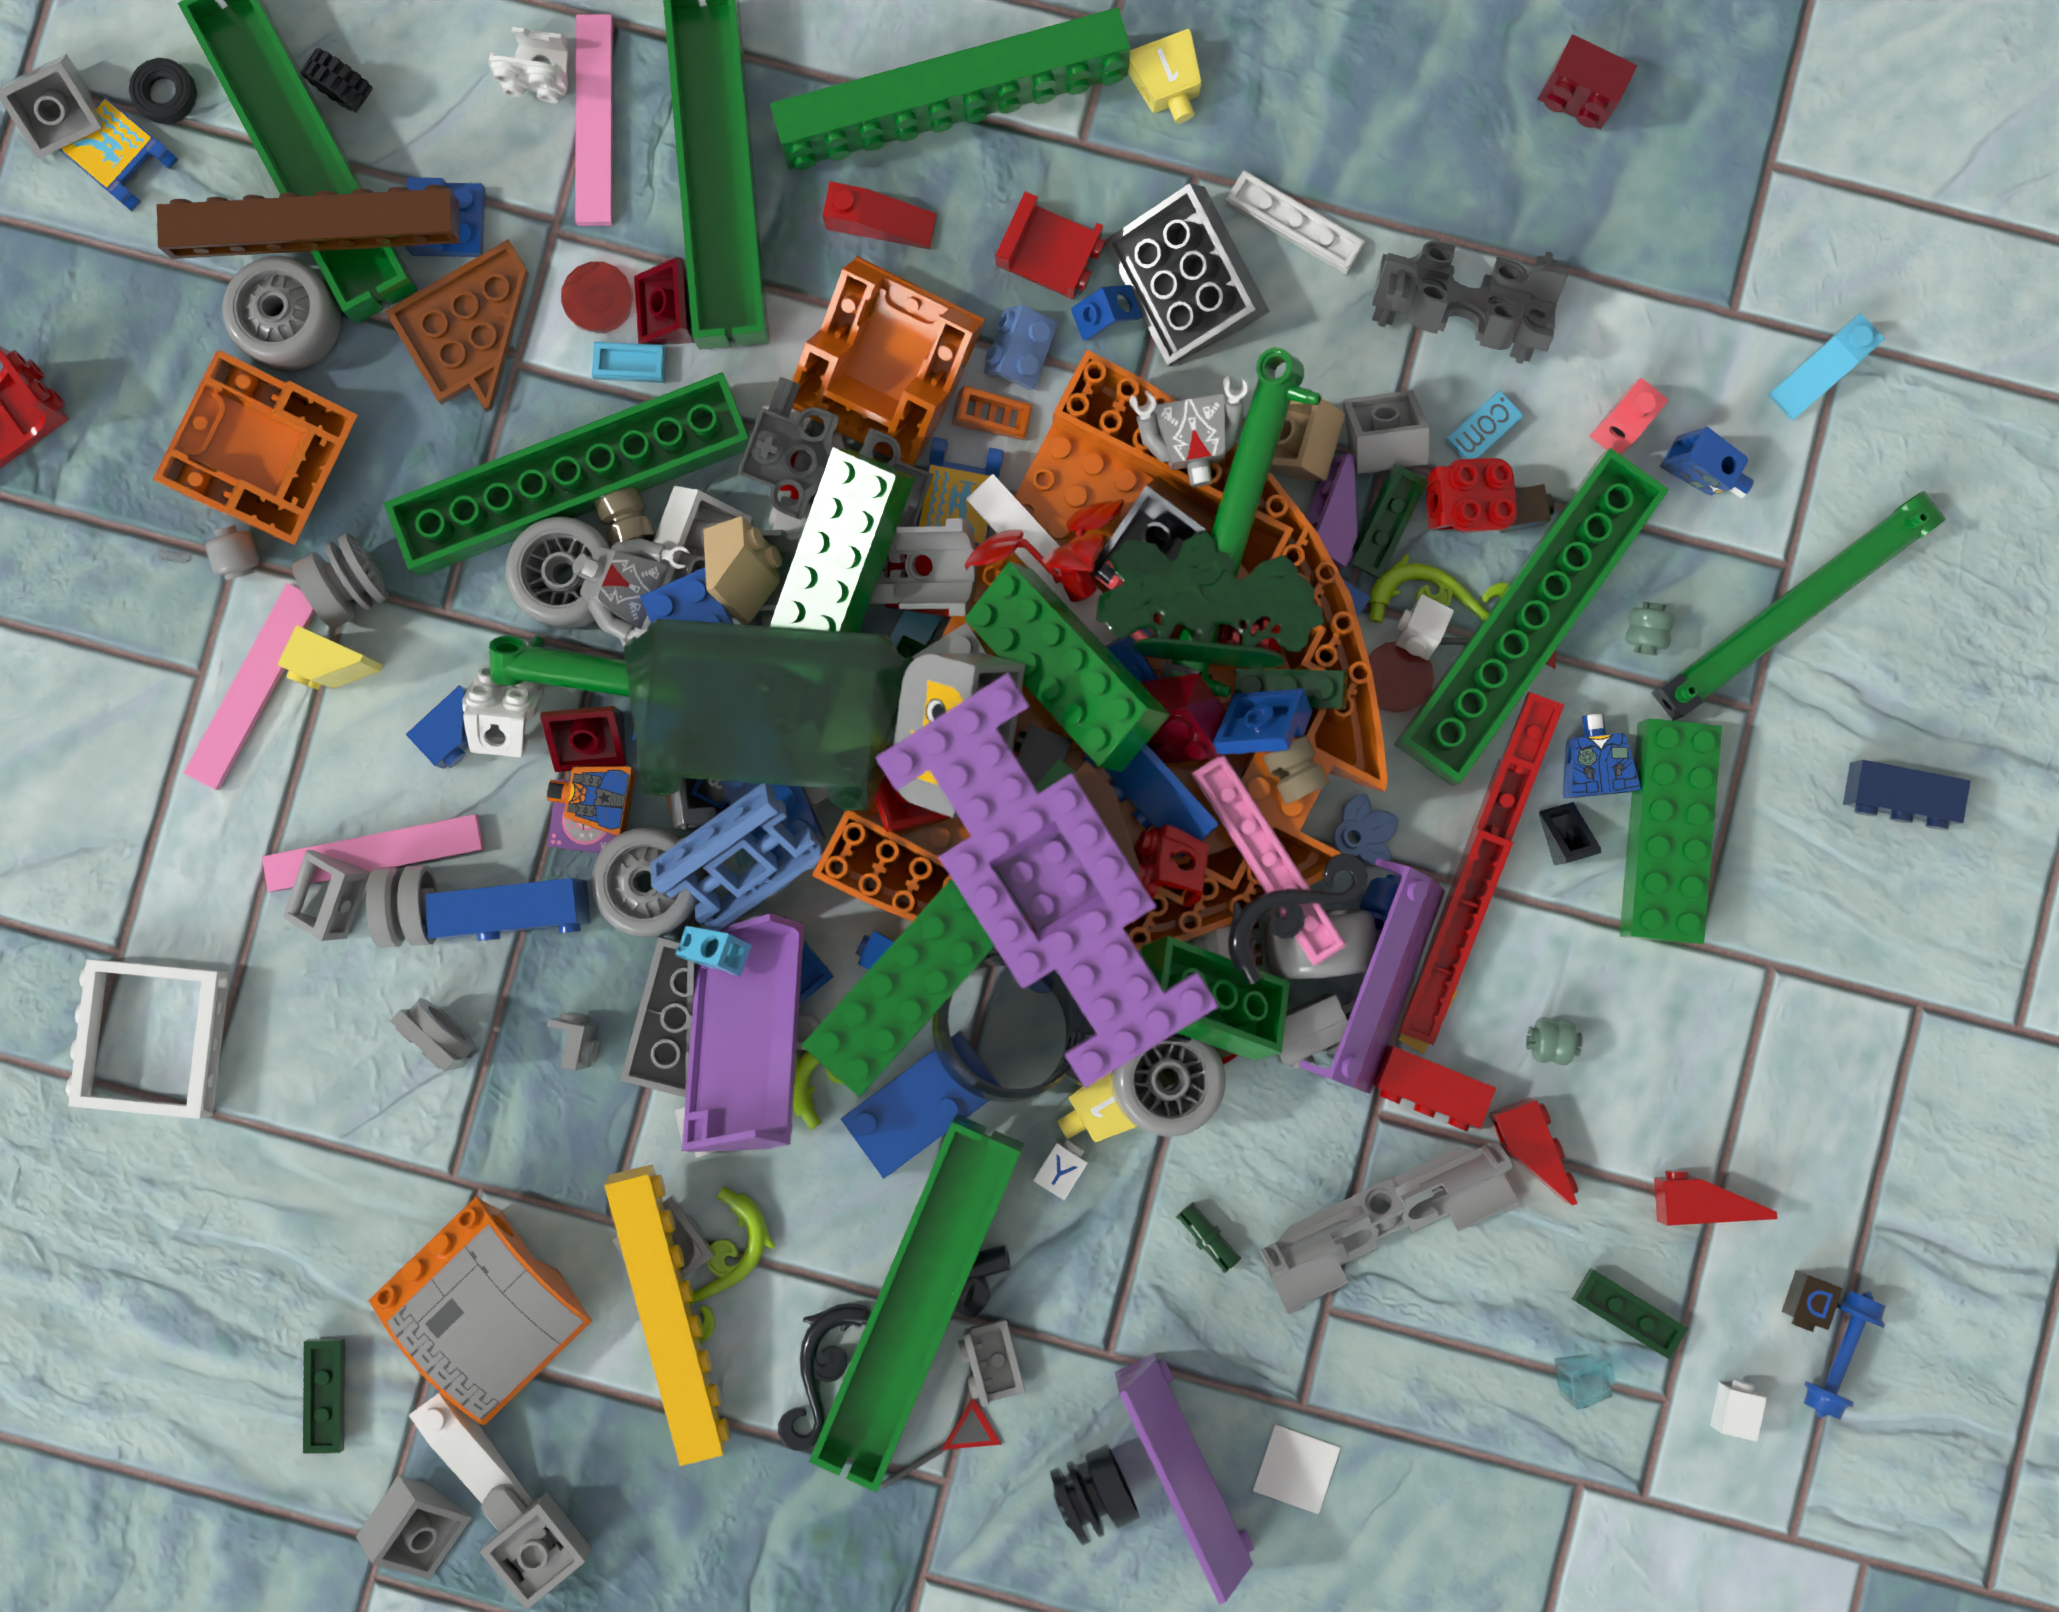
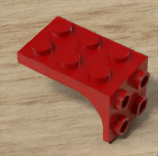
(26, 406)

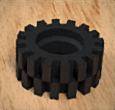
(336, 80)

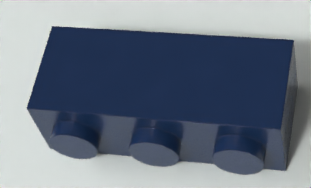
(1906, 794)

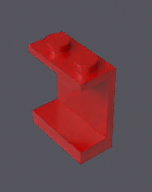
(1049, 248)

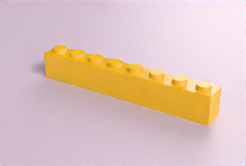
(666, 1314)

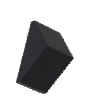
(1567, 834)

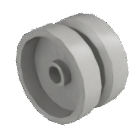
(398, 905)

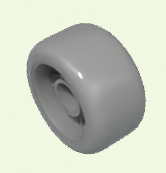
(302, 330)
(535, 568)
(617, 889)
(1356, 929)
(1187, 1103)

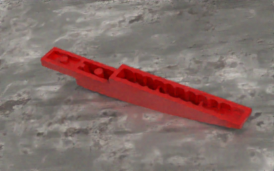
(1480, 867)

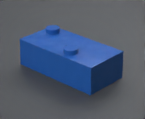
(508, 909)
(915, 1108)

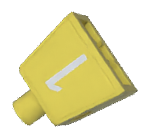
(1167, 74)
(1095, 1111)

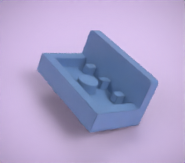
(1020, 346)

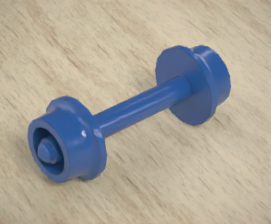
(1826, 1398)

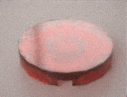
(597, 297)
(1400, 678)

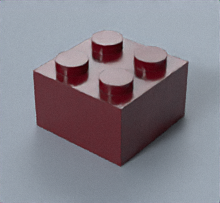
(1586, 82)
(1192, 718)

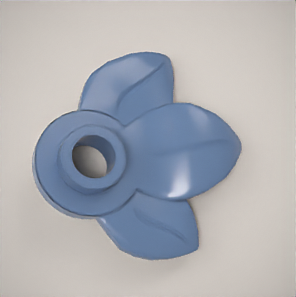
(1368, 826)

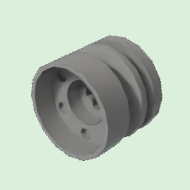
(345, 577)

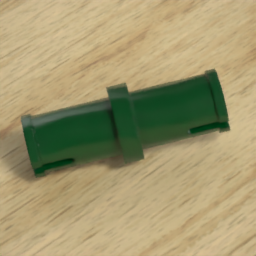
(1208, 1237)

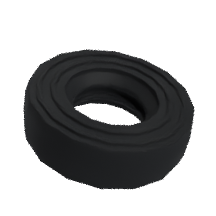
(147, 75)

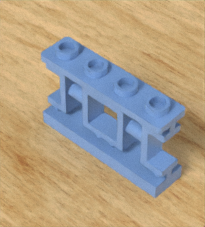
(723, 838)

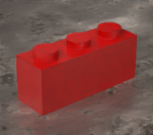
(1433, 1088)

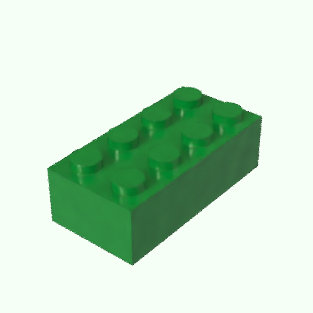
(1247, 1016)

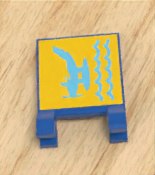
(116, 152)
(952, 486)

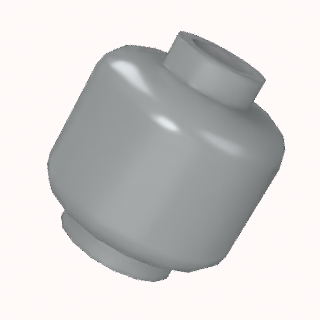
(232, 553)

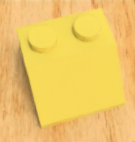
(320, 661)

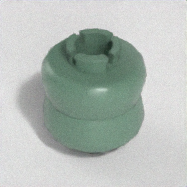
(1650, 628)
(1554, 1041)

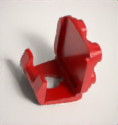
(1471, 496)
(1157, 869)

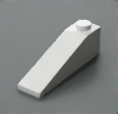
(464, 1448)

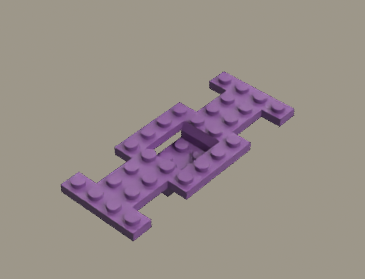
(1061, 873)

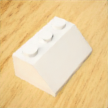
(683, 526)

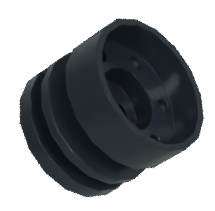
(1094, 1495)

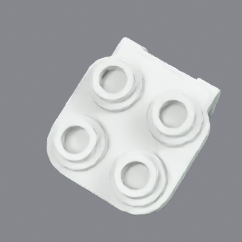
(525, 74)
(501, 705)

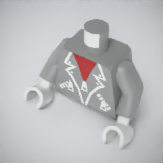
(1192, 430)
(618, 580)

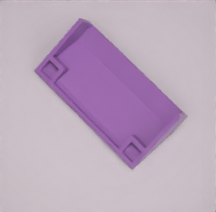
(1385, 980)
(745, 1043)
(1185, 1475)

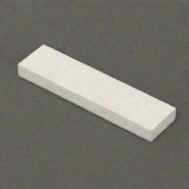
(1294, 222)

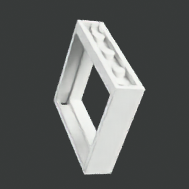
(205, 1049)

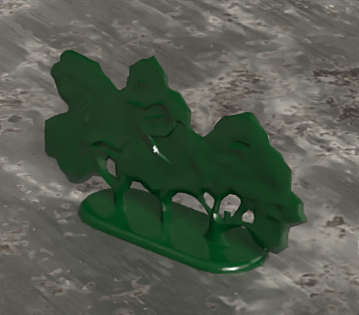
(1203, 593)

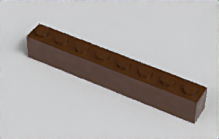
(308, 222)

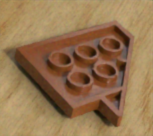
(464, 324)

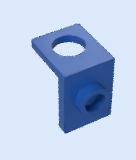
(1103, 310)

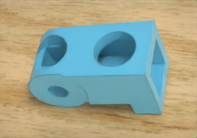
(714, 950)

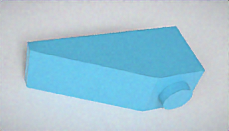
(1826, 366)

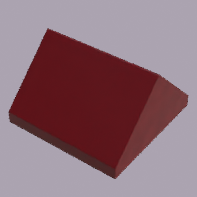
(663, 304)
(585, 737)

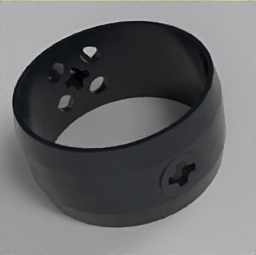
(971, 1082)

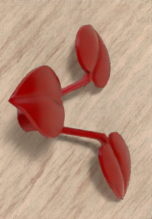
(1072, 559)

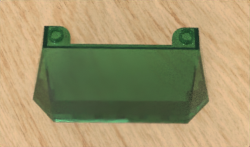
(763, 706)

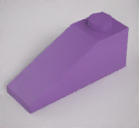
(1334, 510)

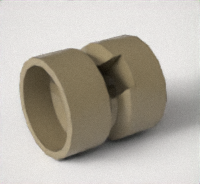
(624, 516)
(1296, 770)

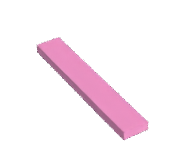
(594, 120)
(249, 691)
(381, 850)
(1264, 853)

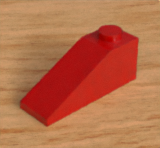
(877, 216)
(1691, 1200)

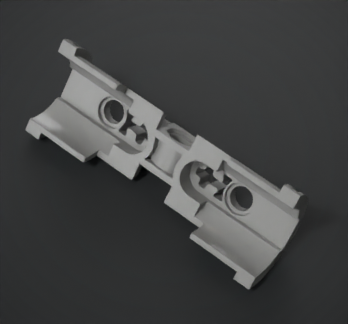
(944, 588)
(1458, 1184)

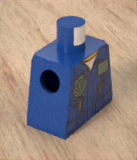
(1708, 463)
(1598, 762)

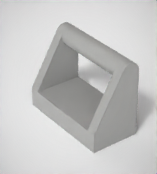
(339, 901)

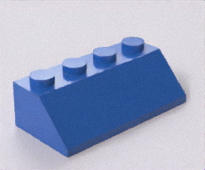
(1159, 796)

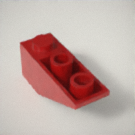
(1526, 1137)

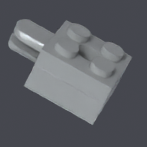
(1313, 1028)
(532, 1543)

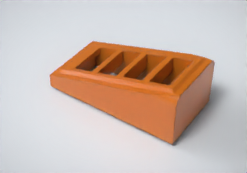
(994, 401)

